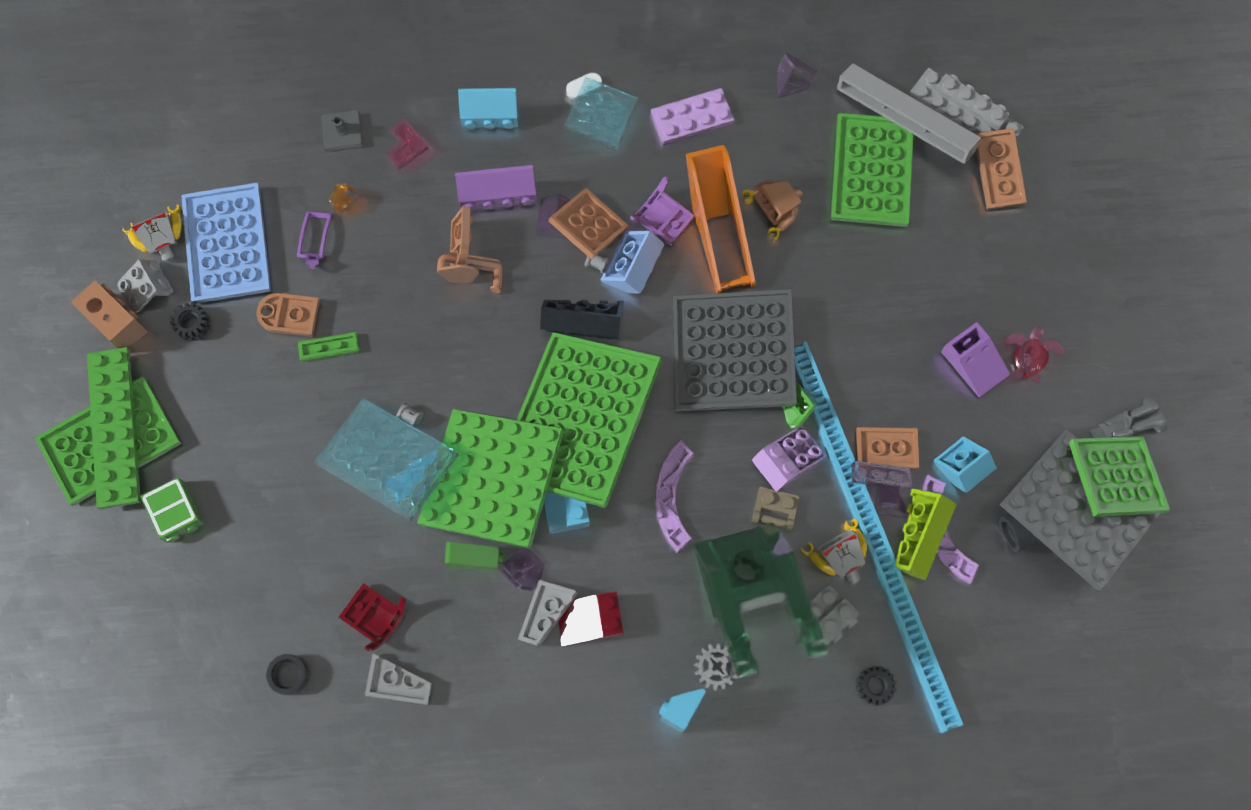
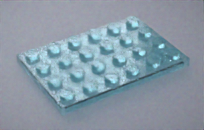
(387, 459)

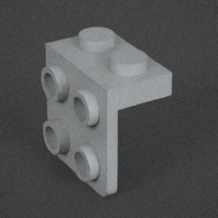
(142, 283)

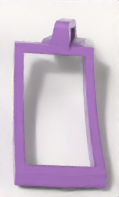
(311, 258)

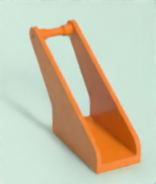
(713, 196)

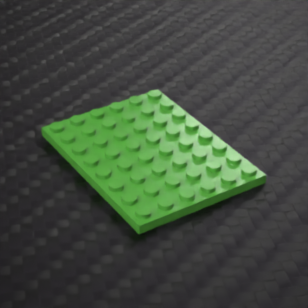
(598, 401)

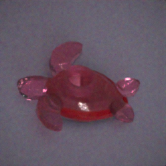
(1032, 354)

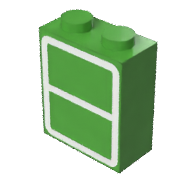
(172, 510)

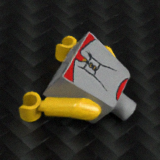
(157, 233)
(841, 554)

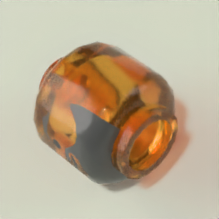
(343, 197)

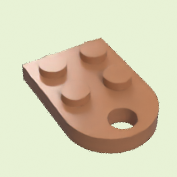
(289, 314)

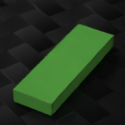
(328, 347)

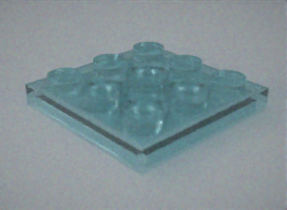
(600, 113)

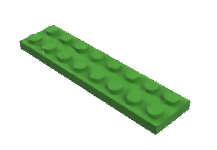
(113, 428)

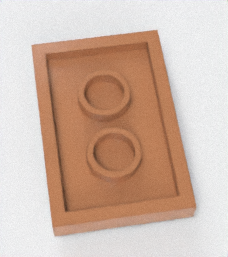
(888, 446)

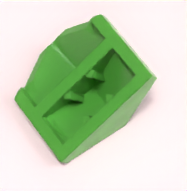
(798, 414)

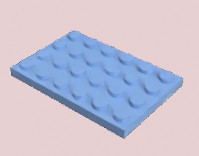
(225, 243)

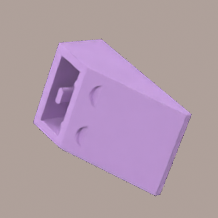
(788, 458)

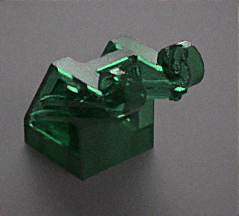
(775, 588)

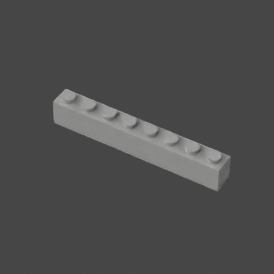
(908, 113)

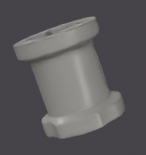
(597, 262)
(409, 415)

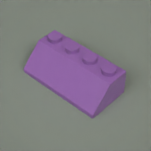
(496, 187)

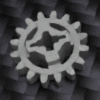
(723, 675)

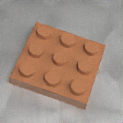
(588, 223)

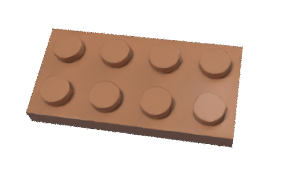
(1000, 169)

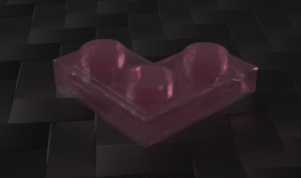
(410, 145)

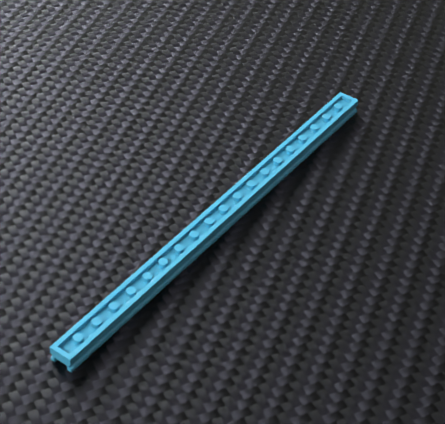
(878, 547)

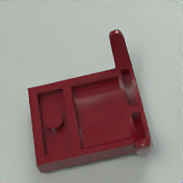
(373, 616)

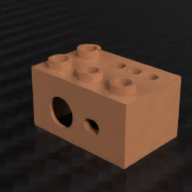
(121, 326)

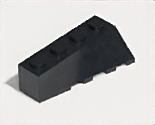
(582, 318)

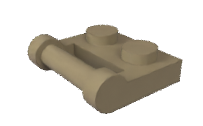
(775, 502)

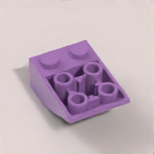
(976, 359)

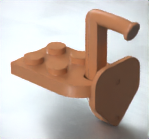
(463, 266)

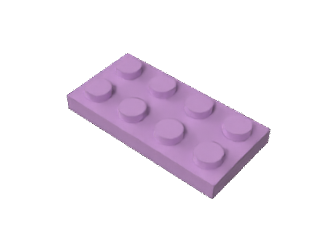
(692, 116)

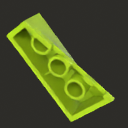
(923, 532)

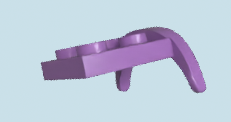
(663, 215)

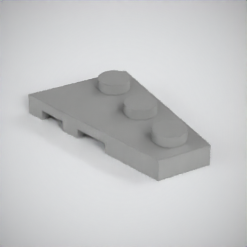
(545, 611)
(396, 683)

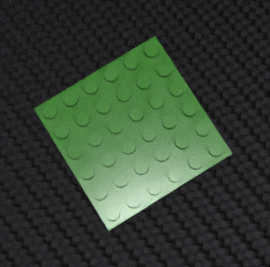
(496, 480)

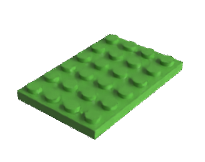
(871, 171)
(70, 444)

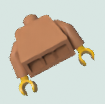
(777, 201)

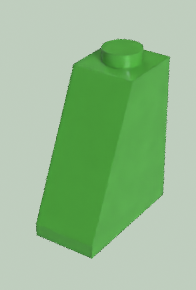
(473, 557)

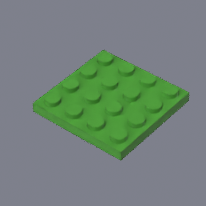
(1118, 476)

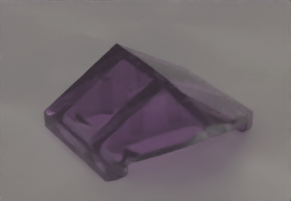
(523, 569)

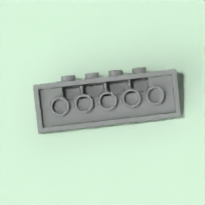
(962, 104)

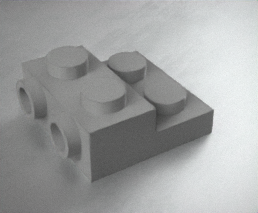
(833, 613)

